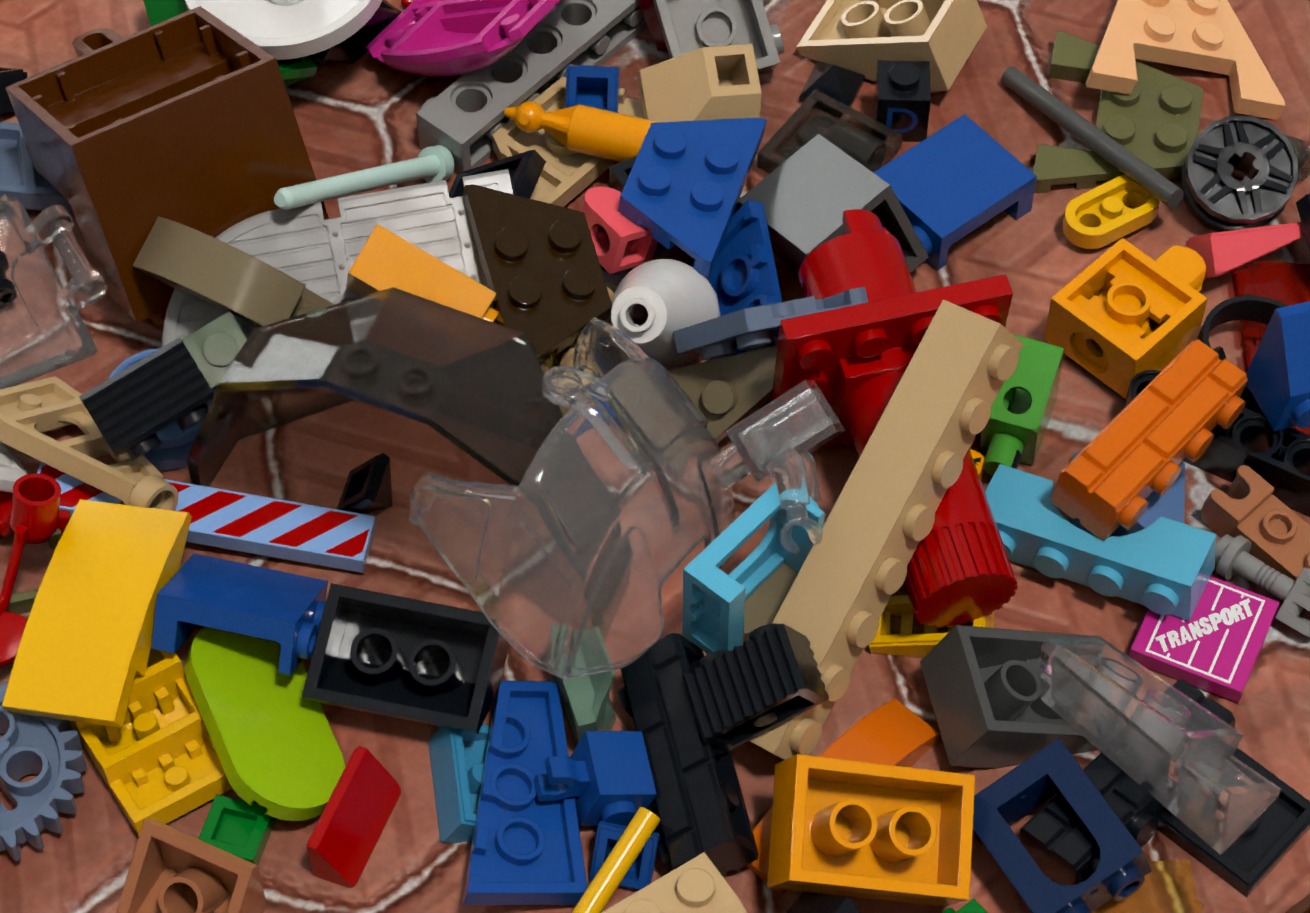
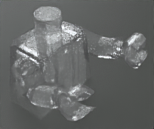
(778, 446)

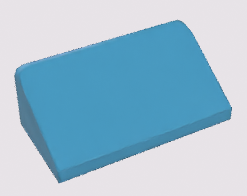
(457, 776)

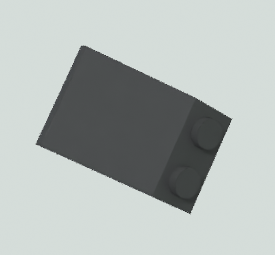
(990, 697)

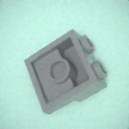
(712, 23)

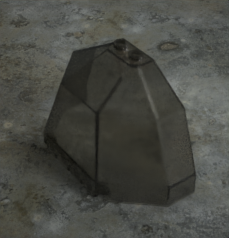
(397, 353)

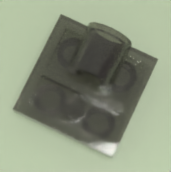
(845, 127)

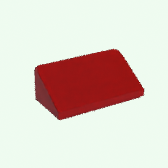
(352, 820)

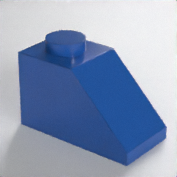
(1282, 368)

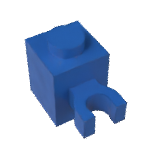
(605, 774)

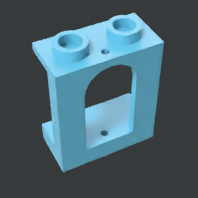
(715, 600)

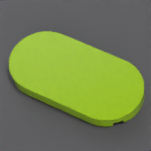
(262, 729)

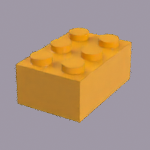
(871, 831)

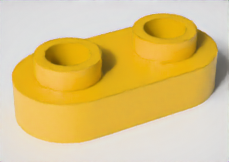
(1103, 213)

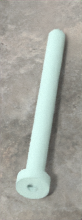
(432, 165)

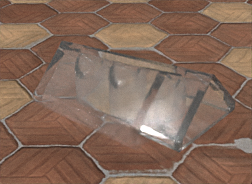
(1156, 737)

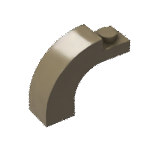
(223, 275)

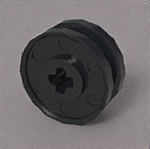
(1243, 146)

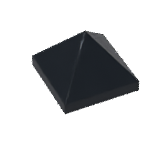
(833, 81)
(368, 487)

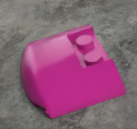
(456, 35)

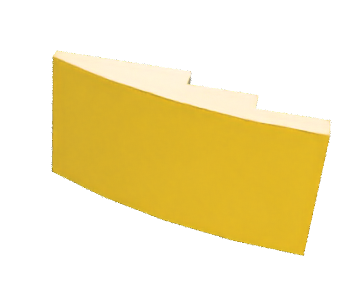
(96, 613)
(163, 753)

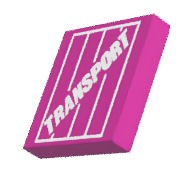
(1217, 643)

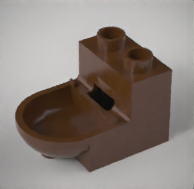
(163, 126)

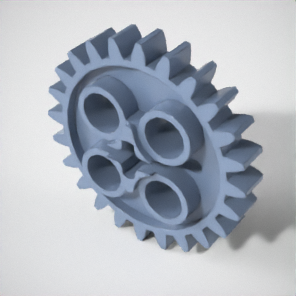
(40, 748)

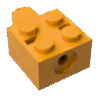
(1129, 312)

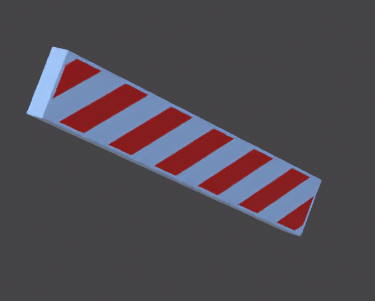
(253, 523)

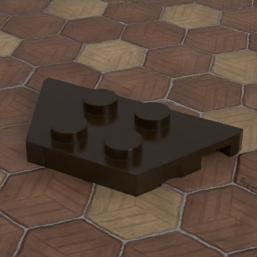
(538, 265)

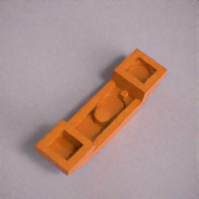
(884, 736)

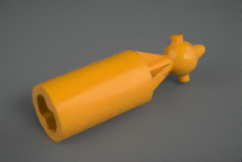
(585, 129)

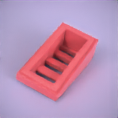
(1235, 248)

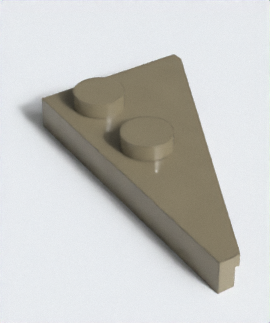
(729, 387)

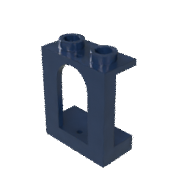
(1023, 790)

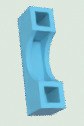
(1155, 567)

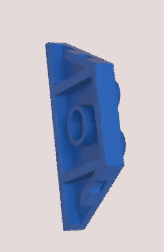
(691, 182)

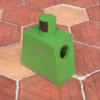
(1023, 407)

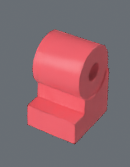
(616, 238)

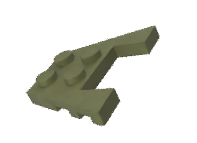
(1152, 122)

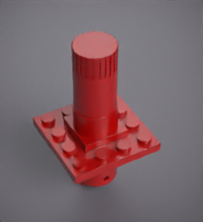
(859, 361)

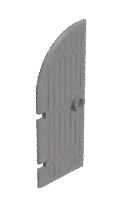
(324, 250)

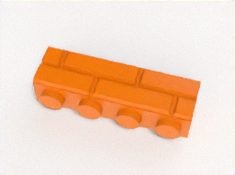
(1150, 439)

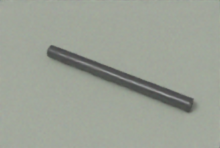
(1093, 137)

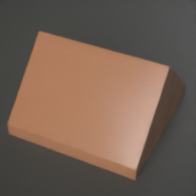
(188, 876)

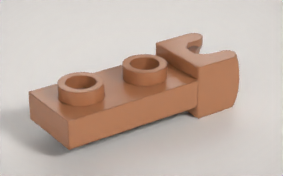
(1251, 510)

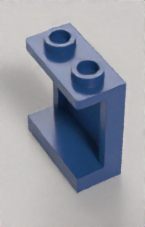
(957, 185)
(241, 601)

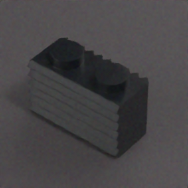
(148, 400)
(754, 686)

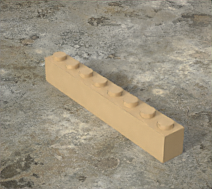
(891, 503)

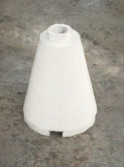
(660, 300)

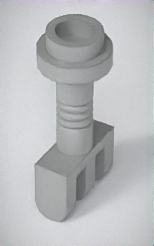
(1234, 558)

